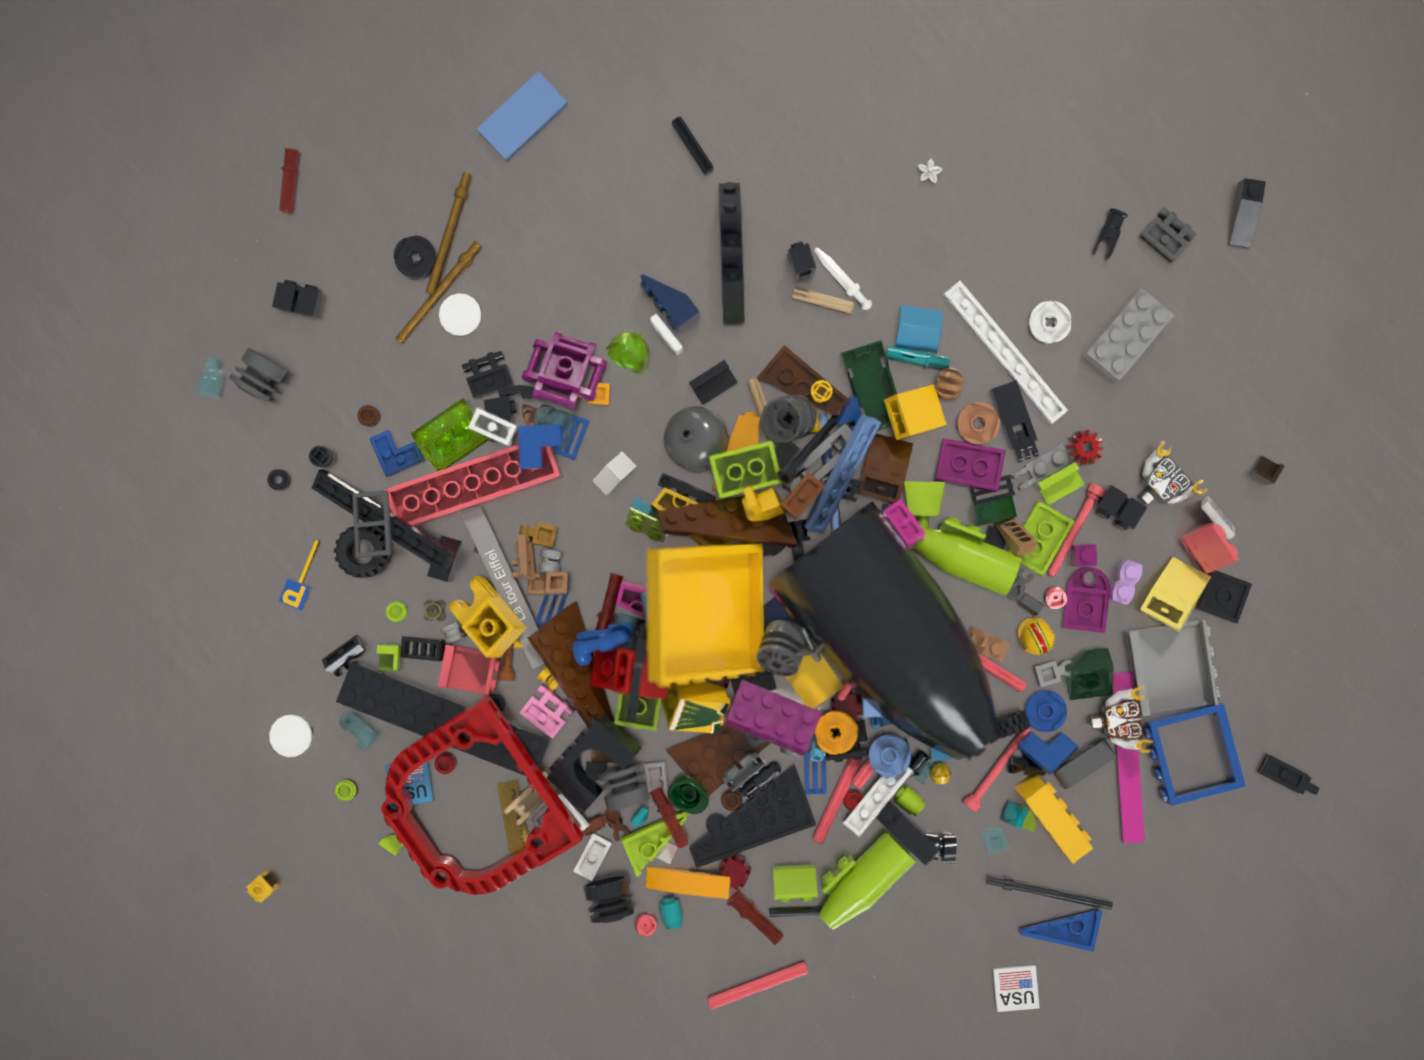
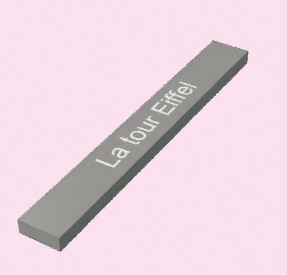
(502, 577)

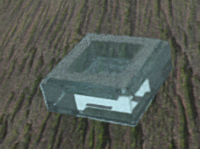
(995, 840)

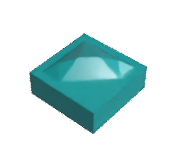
(640, 816)

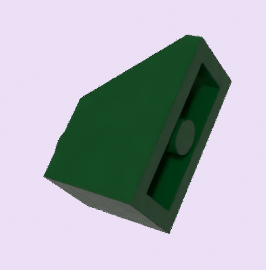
(993, 511)

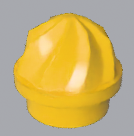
(940, 773)

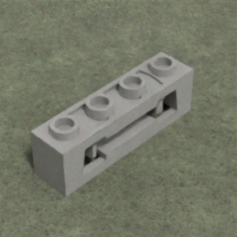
(844, 434)

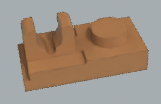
(526, 557)
(989, 644)

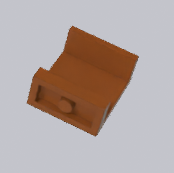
(802, 495)

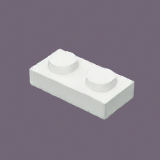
(592, 856)

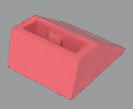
(1209, 547)

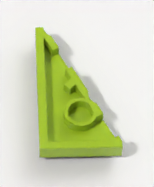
(645, 843)

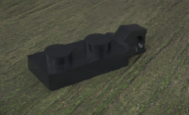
(685, 489)
(1287, 776)

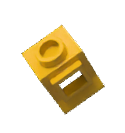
(260, 889)

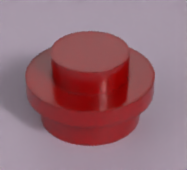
(444, 763)
(852, 799)

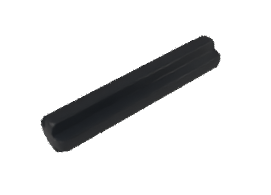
(692, 144)

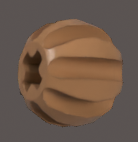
(949, 383)

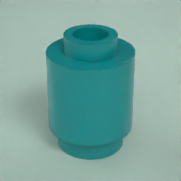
(670, 912)

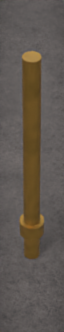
(460, 194)
(464, 260)

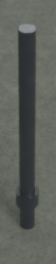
(1009, 885)

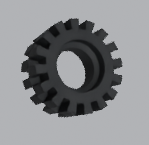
(1013, 723)

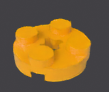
(848, 731)

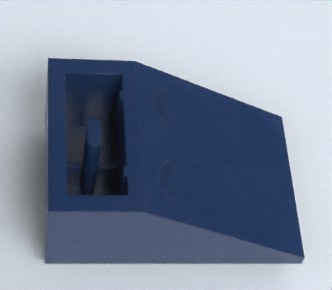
(676, 304)

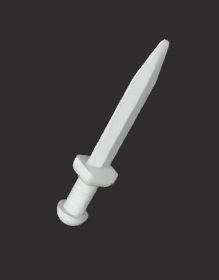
(852, 289)

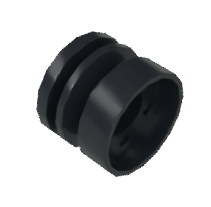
(610, 903)

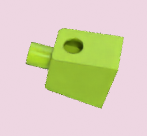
(923, 499)

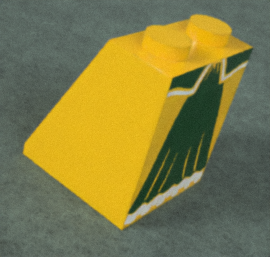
(695, 707)

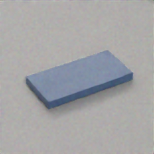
(522, 115)

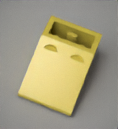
(1175, 594)

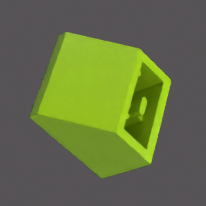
(795, 882)

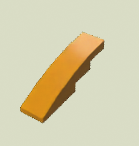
(688, 882)

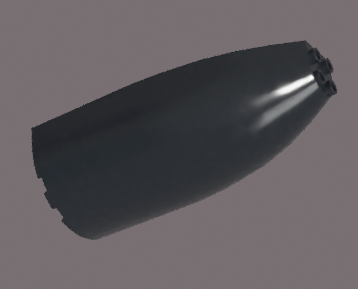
(893, 634)

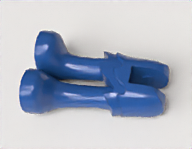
(603, 640)

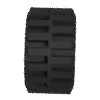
(345, 558)

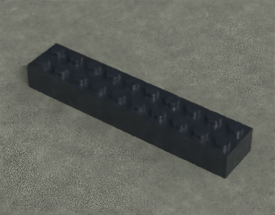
(424, 711)

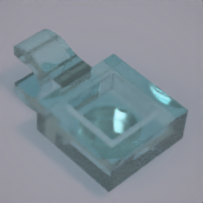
(210, 382)

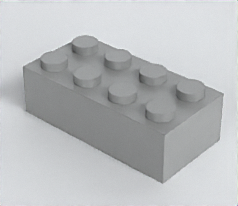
(1128, 335)

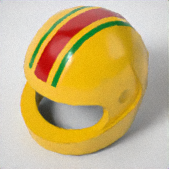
(1036, 636)

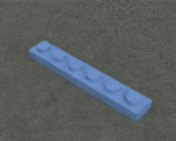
(842, 473)

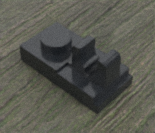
(343, 654)

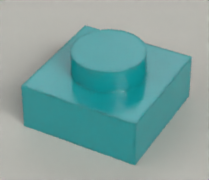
(1014, 814)

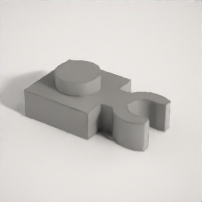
(1050, 673)

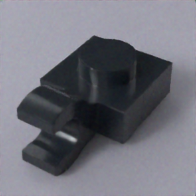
(1027, 765)

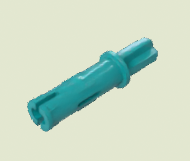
(920, 358)

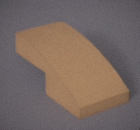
(548, 584)

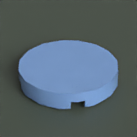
(889, 755)

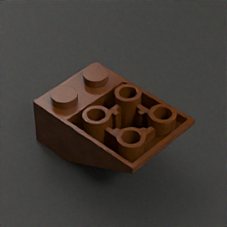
(885, 468)

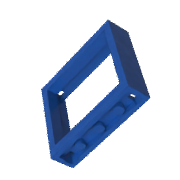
(1227, 743)

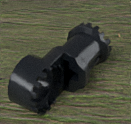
(800, 535)

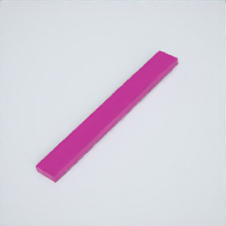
(1129, 778)

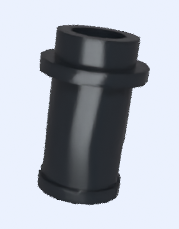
(917, 762)

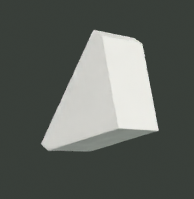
(614, 473)

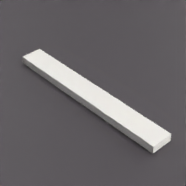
(1005, 352)

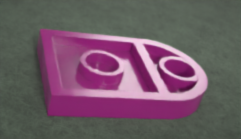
(1086, 603)

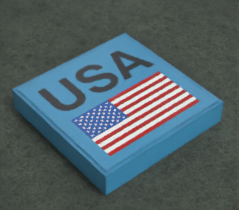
(418, 785)

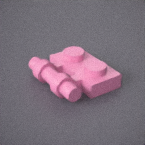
(544, 717)

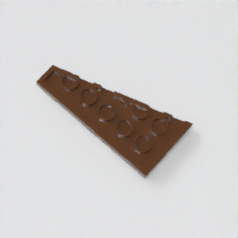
(727, 521)
(555, 648)
(711, 755)

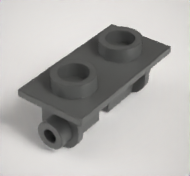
(736, 778)

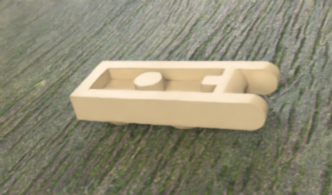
(526, 802)

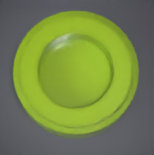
(396, 611)

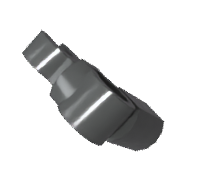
(1025, 600)

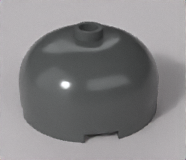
(706, 437)

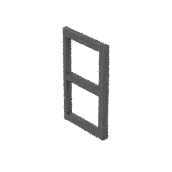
(386, 522)

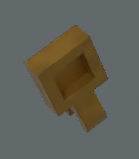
(542, 535)

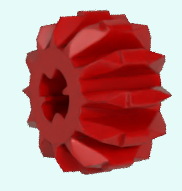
(1093, 446)

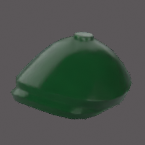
(688, 795)

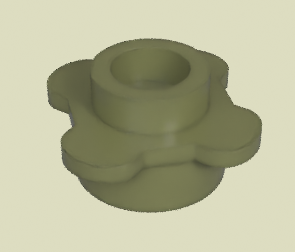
(433, 605)

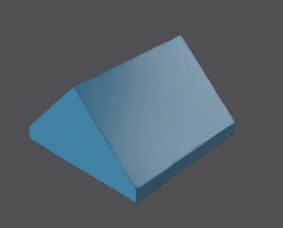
(919, 329)

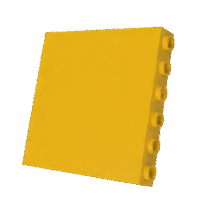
(704, 612)

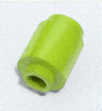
(909, 800)

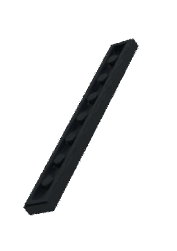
(369, 511)

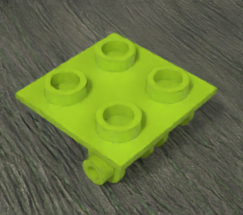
(645, 524)

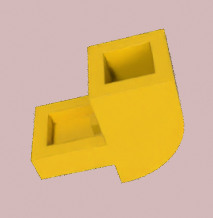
(762, 505)

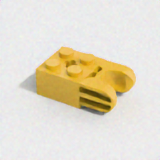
(488, 620)

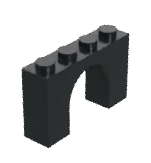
(602, 736)

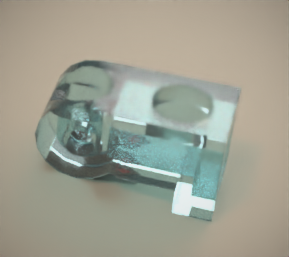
(359, 728)

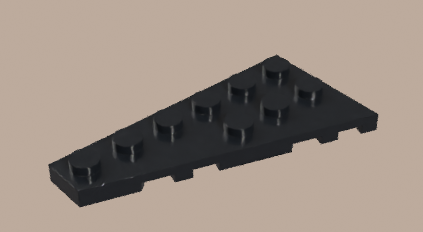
(764, 818)

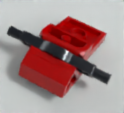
(627, 673)

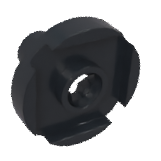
(414, 244)

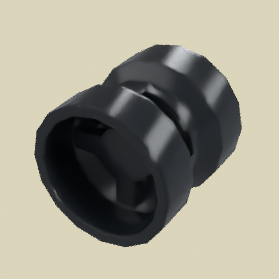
(324, 454)

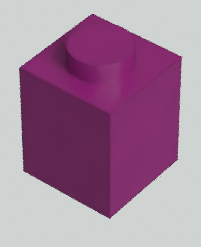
(1084, 555)

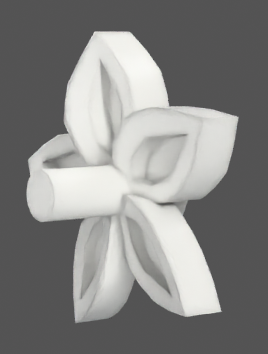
(929, 171)

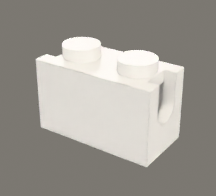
(493, 427)

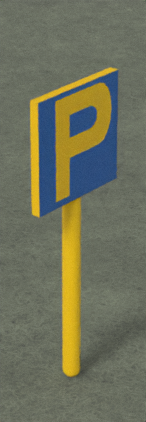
(295, 592)

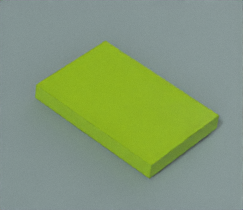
(1049, 531)

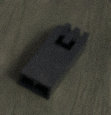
(1013, 412)

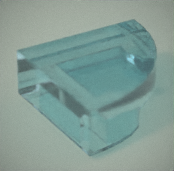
(923, 773)

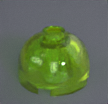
(629, 350)

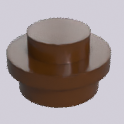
(367, 415)
(731, 800)

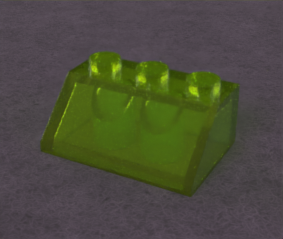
(447, 436)

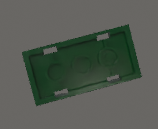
(870, 380)

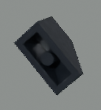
(502, 408)
(453, 545)

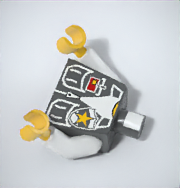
(1166, 480)

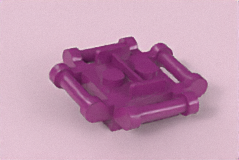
(564, 369)

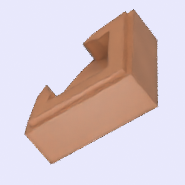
(528, 414)

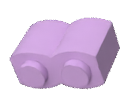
(1123, 587)

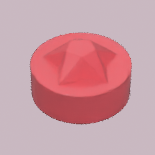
(1055, 597)
(645, 925)

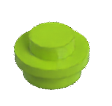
(345, 790)

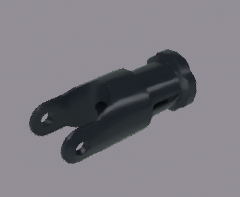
(1111, 229)
(760, 780)

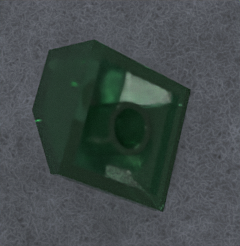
(1092, 675)

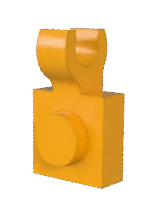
(602, 394)

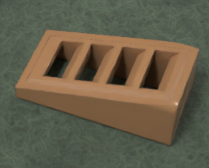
(1028, 541)

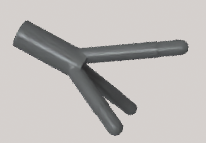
(813, 651)

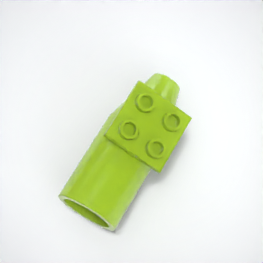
(964, 555)
(861, 883)

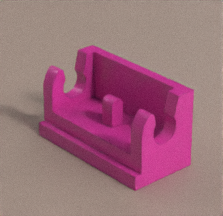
(905, 523)

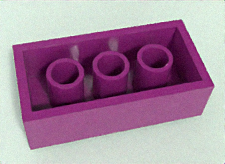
(772, 717)

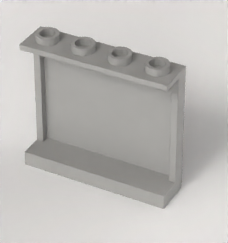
(1173, 667)

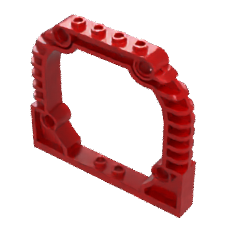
(484, 724)

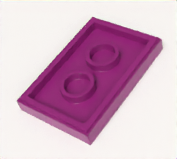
(970, 465)

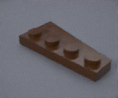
(794, 376)

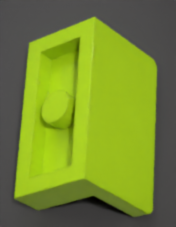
(1060, 483)

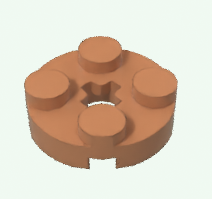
(988, 416)

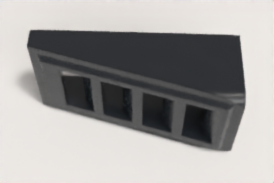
(436, 646)

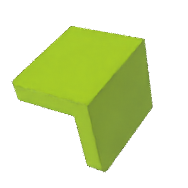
(389, 657)

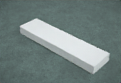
(874, 802)

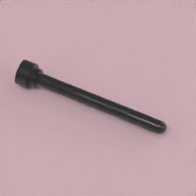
(788, 472)

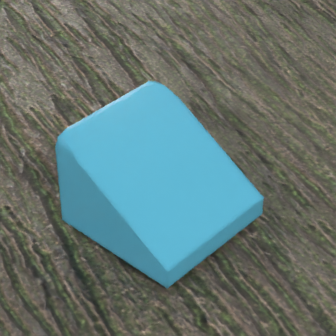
(643, 507)

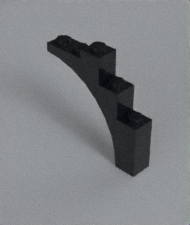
(731, 252)

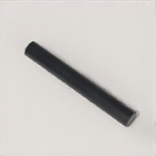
(790, 912)

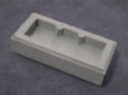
(656, 777)

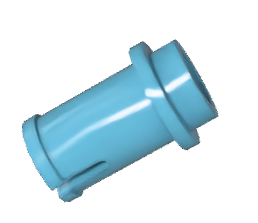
(816, 752)

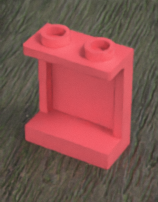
(468, 670)

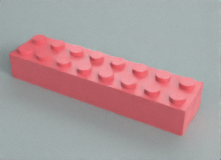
(468, 485)

